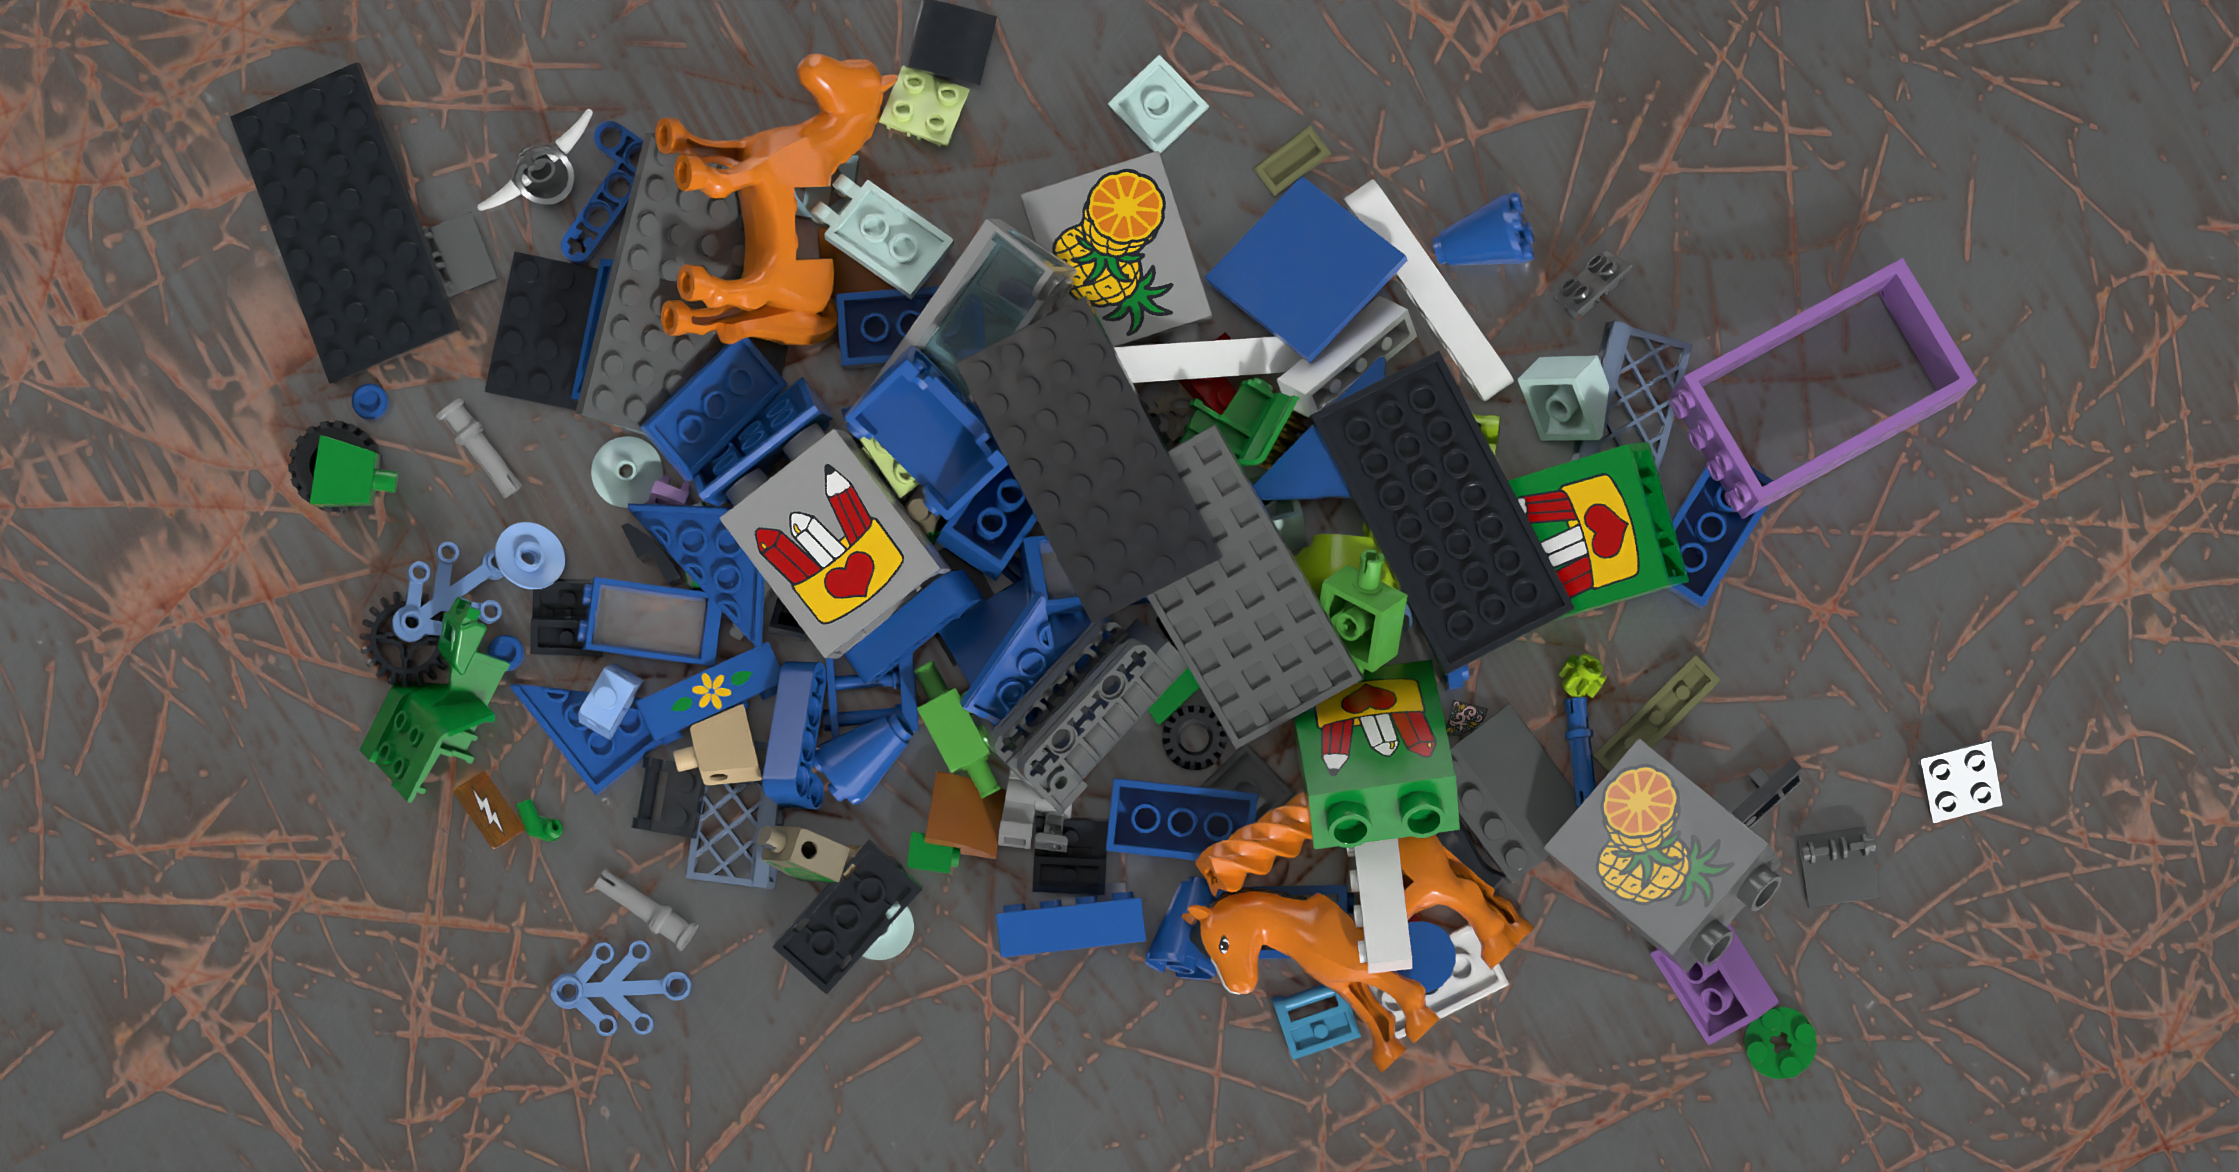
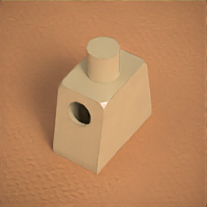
(722, 749)

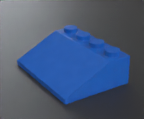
(762, 440)
(979, 634)

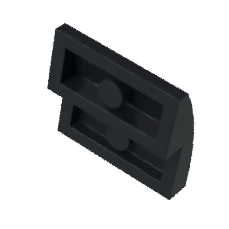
(951, 41)
(647, 549)
(557, 619)
(1082, 867)

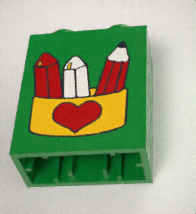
(1604, 526)
(1378, 760)

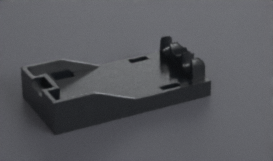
(847, 917)

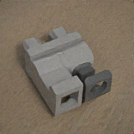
(1019, 816)

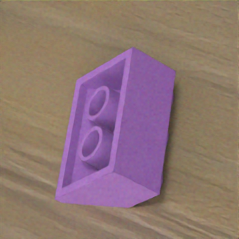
(1722, 994)

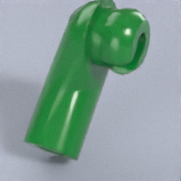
(536, 825)

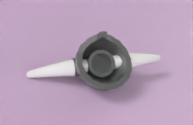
(542, 170)

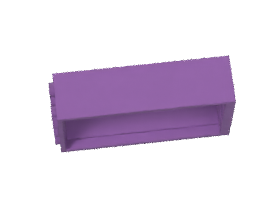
(1920, 328)

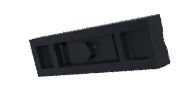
(1769, 792)

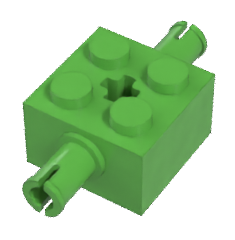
(1365, 611)
(954, 730)

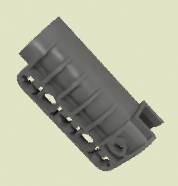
(1088, 710)

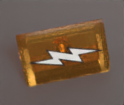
(488, 810)

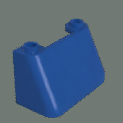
(929, 431)

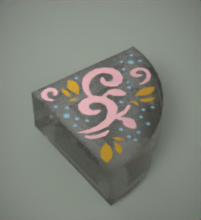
(1464, 718)

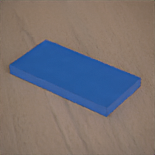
(713, 406)

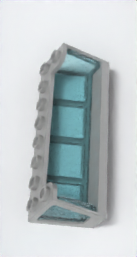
(989, 294)

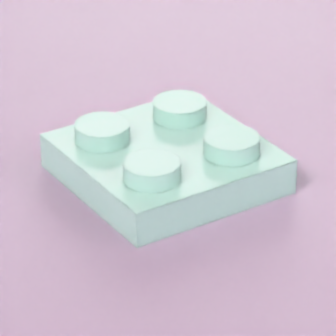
(1158, 105)

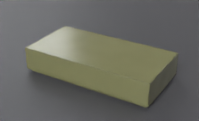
(1292, 161)

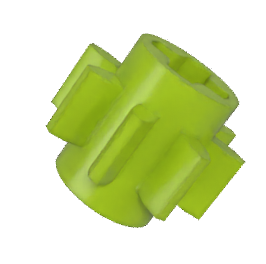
(1582, 676)

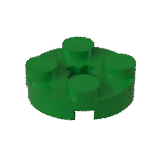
(1788, 1062)

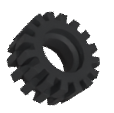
(1194, 715)

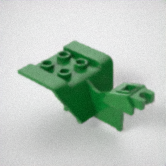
(1249, 421)
(436, 718)

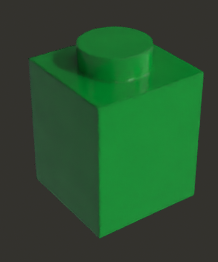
(931, 856)

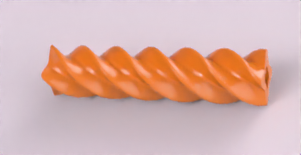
(1256, 846)

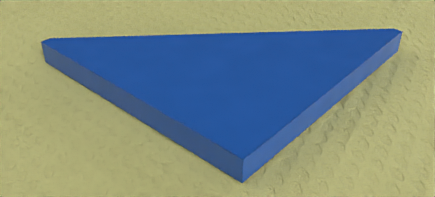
(1306, 467)
(711, 558)
(1014, 666)
(590, 754)

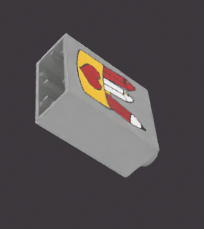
(831, 539)

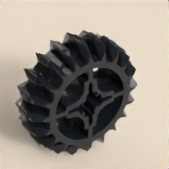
(407, 656)

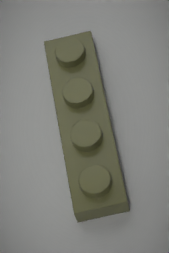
(1660, 711)

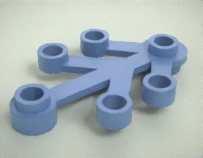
(443, 595)
(614, 988)

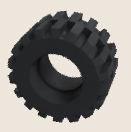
(305, 455)

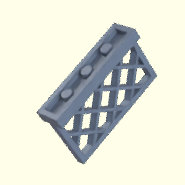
(1611, 356)
(769, 813)

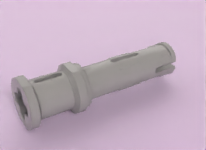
(470, 434)
(660, 918)

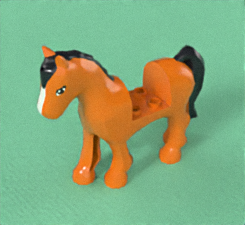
(1325, 939)

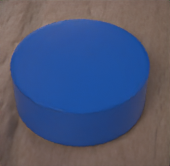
(369, 401)
(508, 649)

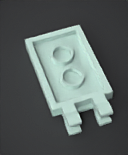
(883, 235)

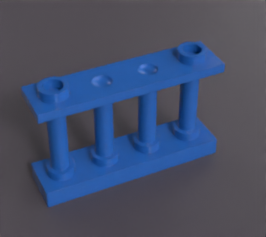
(900, 678)

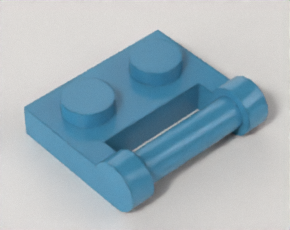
(1317, 1030)

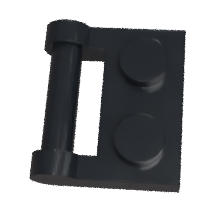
(681, 799)

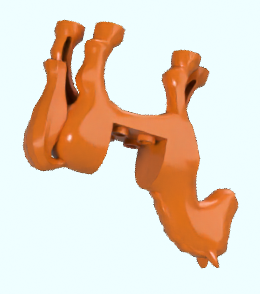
(776, 290)

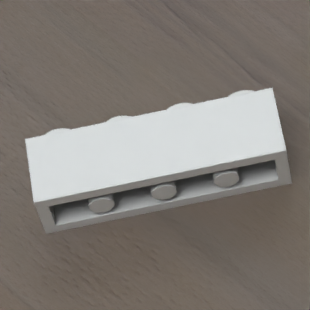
(1373, 333)
(1381, 906)

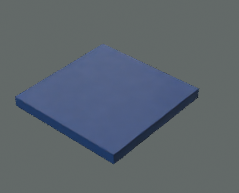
(1306, 269)

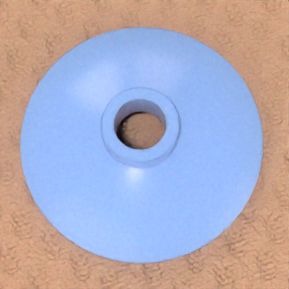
(537, 545)

